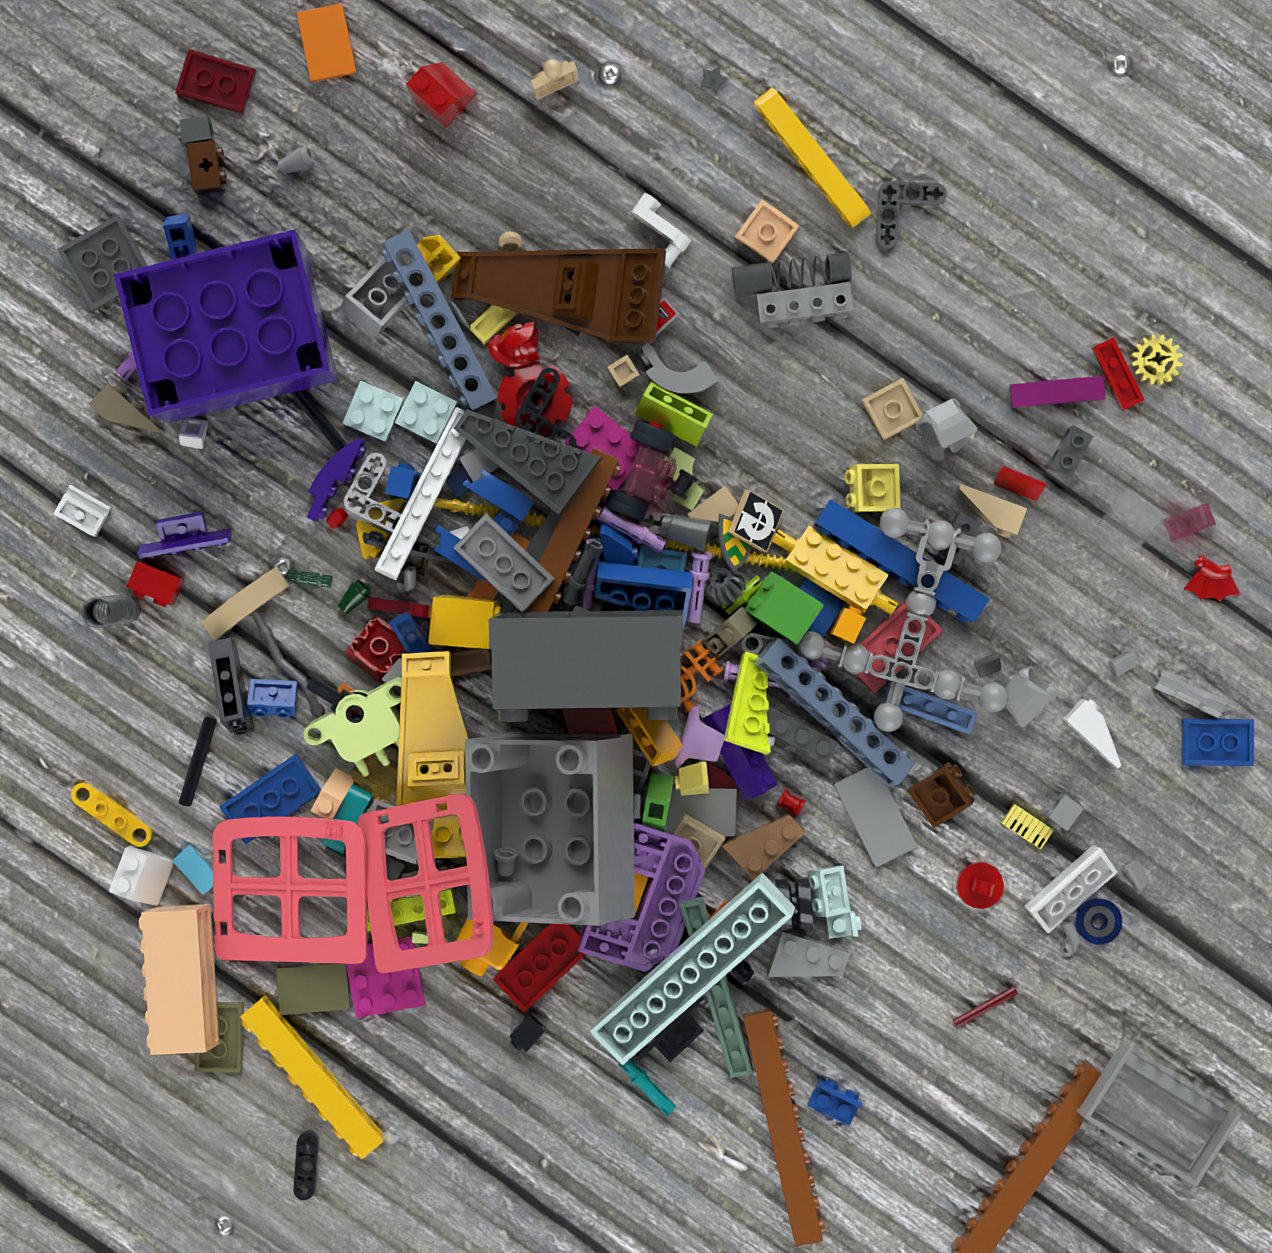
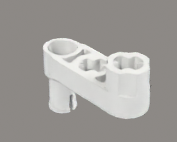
(645, 211)

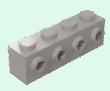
(804, 304)

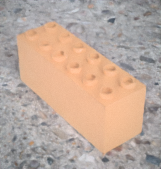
(179, 979)

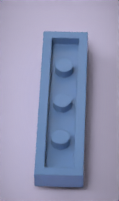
(935, 709)

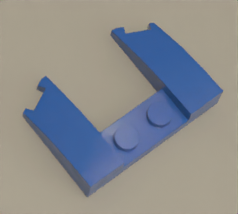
(512, 511)

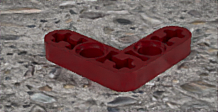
(399, 607)

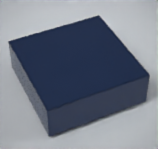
(455, 482)

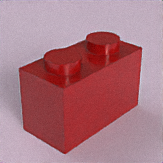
(155, 584)

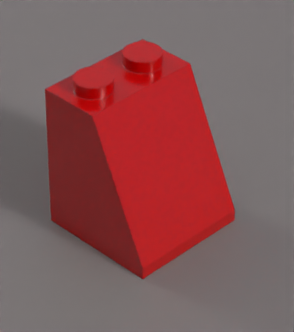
(440, 92)

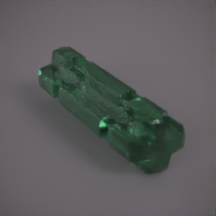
(309, 578)

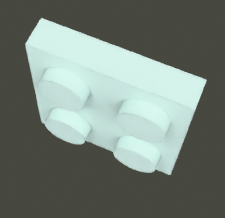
(373, 411)
(426, 412)

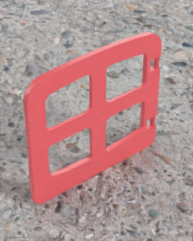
(427, 883)
(290, 888)

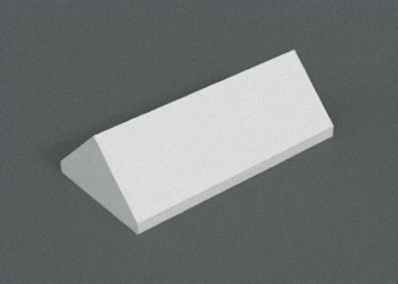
(1071, 888)

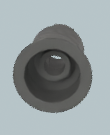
(686, 530)

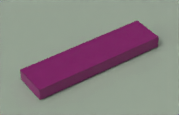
(1057, 391)

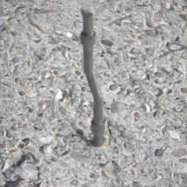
(265, 632)

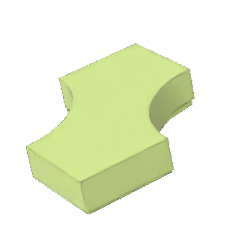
(686, 462)

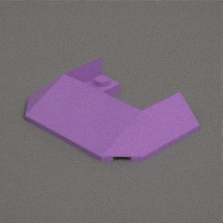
(658, 925)

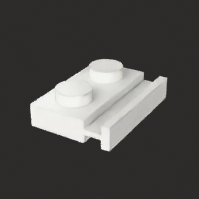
(82, 510)

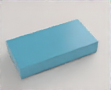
(195, 869)

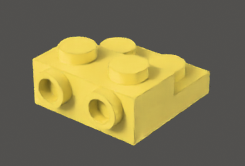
(873, 487)

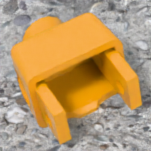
(501, 951)

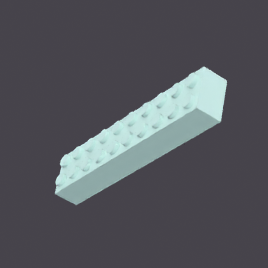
(692, 968)

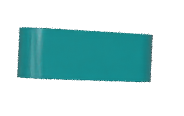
(351, 809)

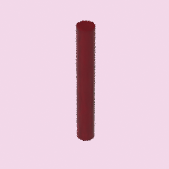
(984, 1007)

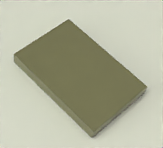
(313, 988)
(227, 1055)

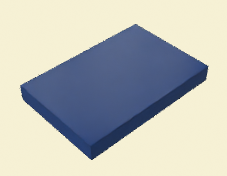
(1217, 742)

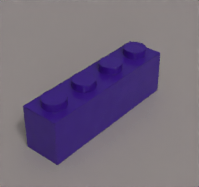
(744, 764)

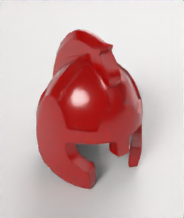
(515, 346)

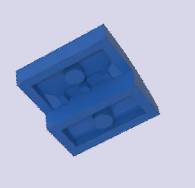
(828, 613)

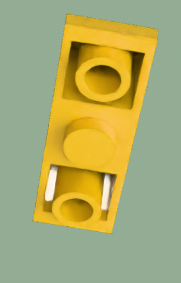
(372, 551)

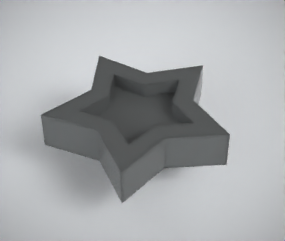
(713, 79)

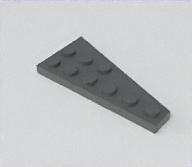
(540, 464)

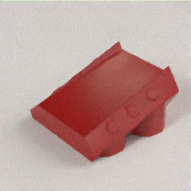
(376, 648)

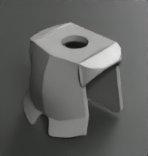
(945, 428)
(1028, 695)

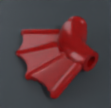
(1212, 580)

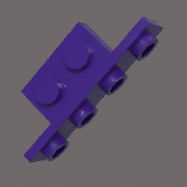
(181, 534)

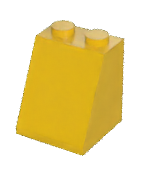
(461, 621)

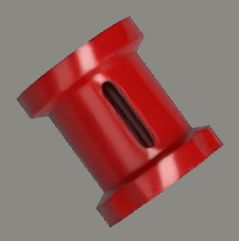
(790, 802)

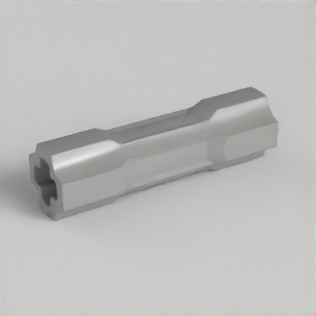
(1190, 694)

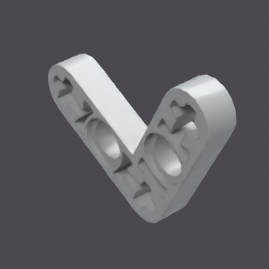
(363, 496)

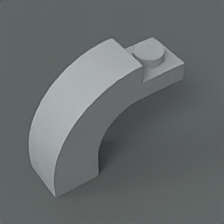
(679, 383)

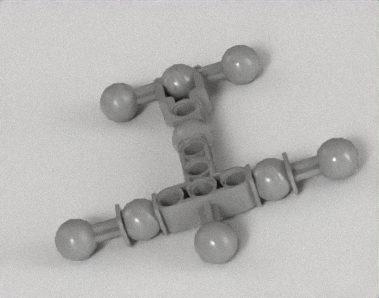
(920, 606)

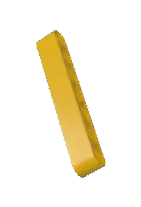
(812, 158)

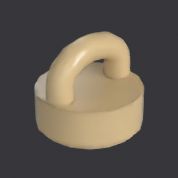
(510, 242)

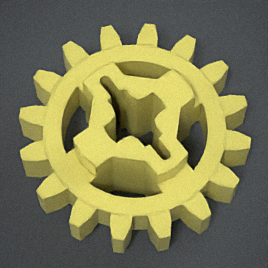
(1156, 351)

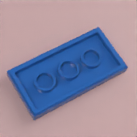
(275, 793)

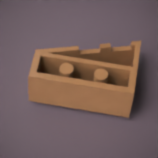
(763, 845)

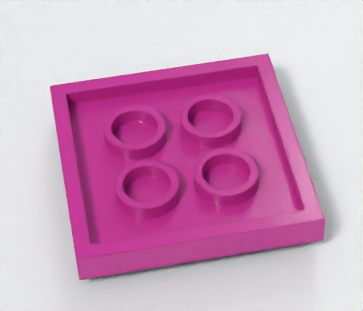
(604, 433)
(384, 992)

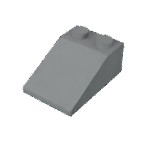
(376, 298)

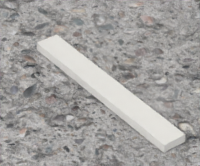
(422, 499)

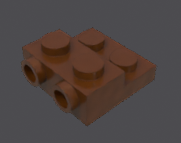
(942, 794)

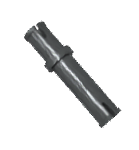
(579, 579)

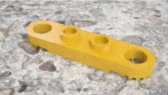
(111, 814)

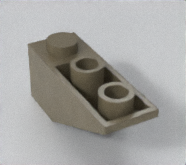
(118, 409)

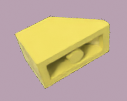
(693, 779)

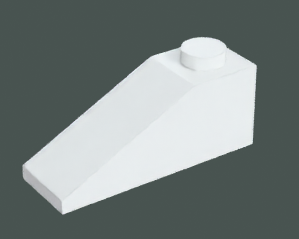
(1093, 729)

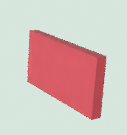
(885, 641)

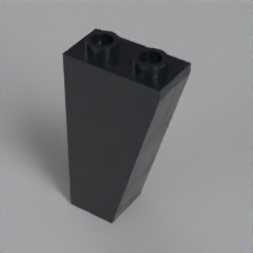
(230, 687)

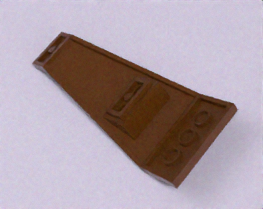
(611, 292)

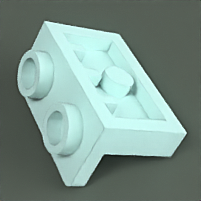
(829, 891)

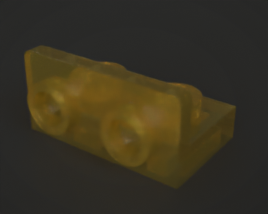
(381, 778)

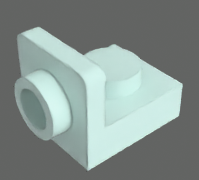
(843, 925)

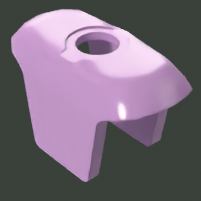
(698, 740)

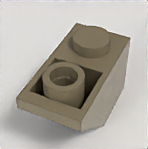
(729, 632)

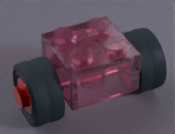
(648, 474)

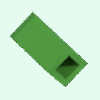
(658, 801)

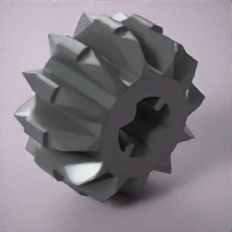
(726, 585)

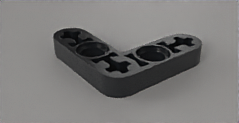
(535, 411)

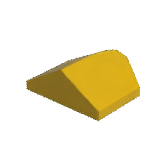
(438, 256)

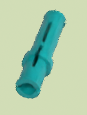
(653, 1092)

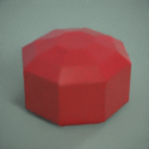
(337, 518)

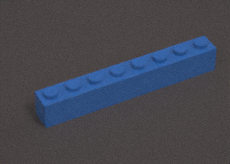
(899, 560)

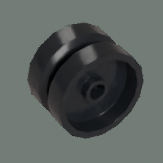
(800, 899)

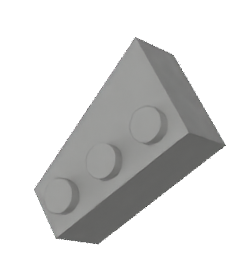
(806, 957)

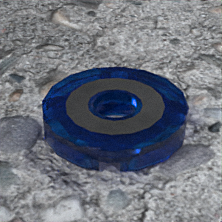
(1112, 921)

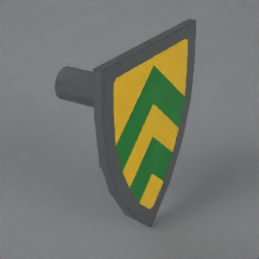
(733, 549)

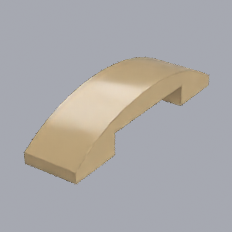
(244, 603)

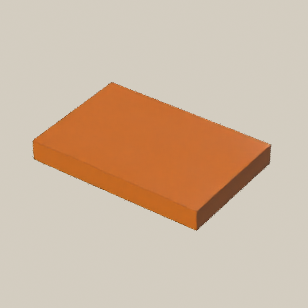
(326, 43)

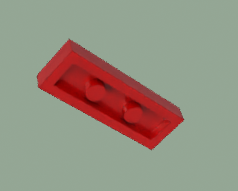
(1117, 374)

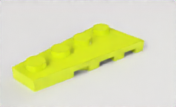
(748, 711)

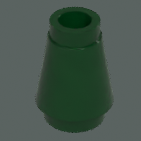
(354, 596)

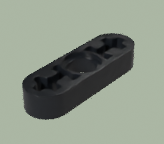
(311, 1182)

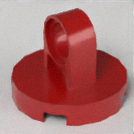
(980, 885)

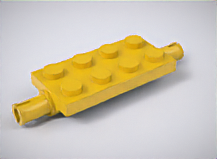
(836, 569)

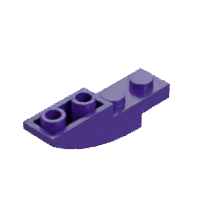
(338, 468)

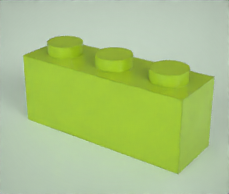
(674, 413)

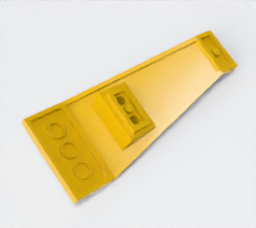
(434, 738)

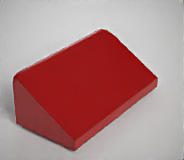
(1019, 483)

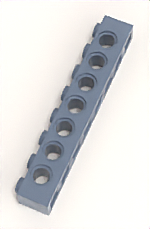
(405, 244)
(771, 663)

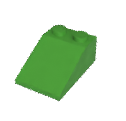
(784, 607)

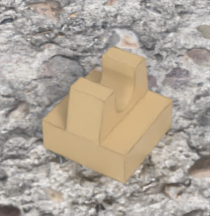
(623, 371)

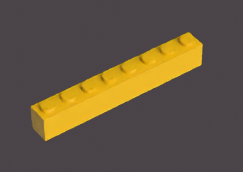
(312, 1077)

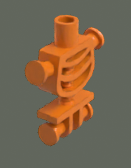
(694, 668)

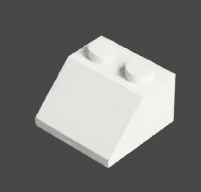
(141, 876)

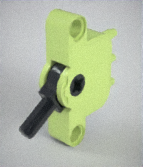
(358, 734)

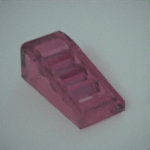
(1173, 530)

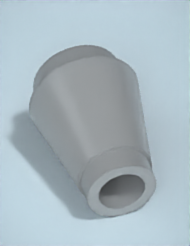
(297, 161)

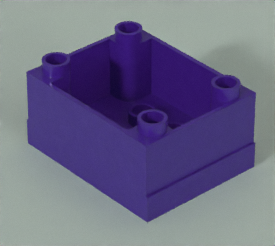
(226, 327)

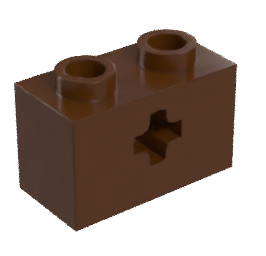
(201, 154)

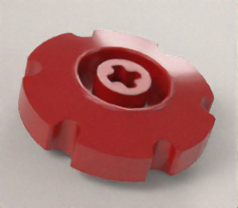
(514, 389)

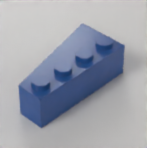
(644, 587)

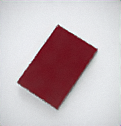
(215, 81)

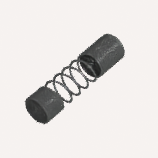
(758, 277)
(113, 610)

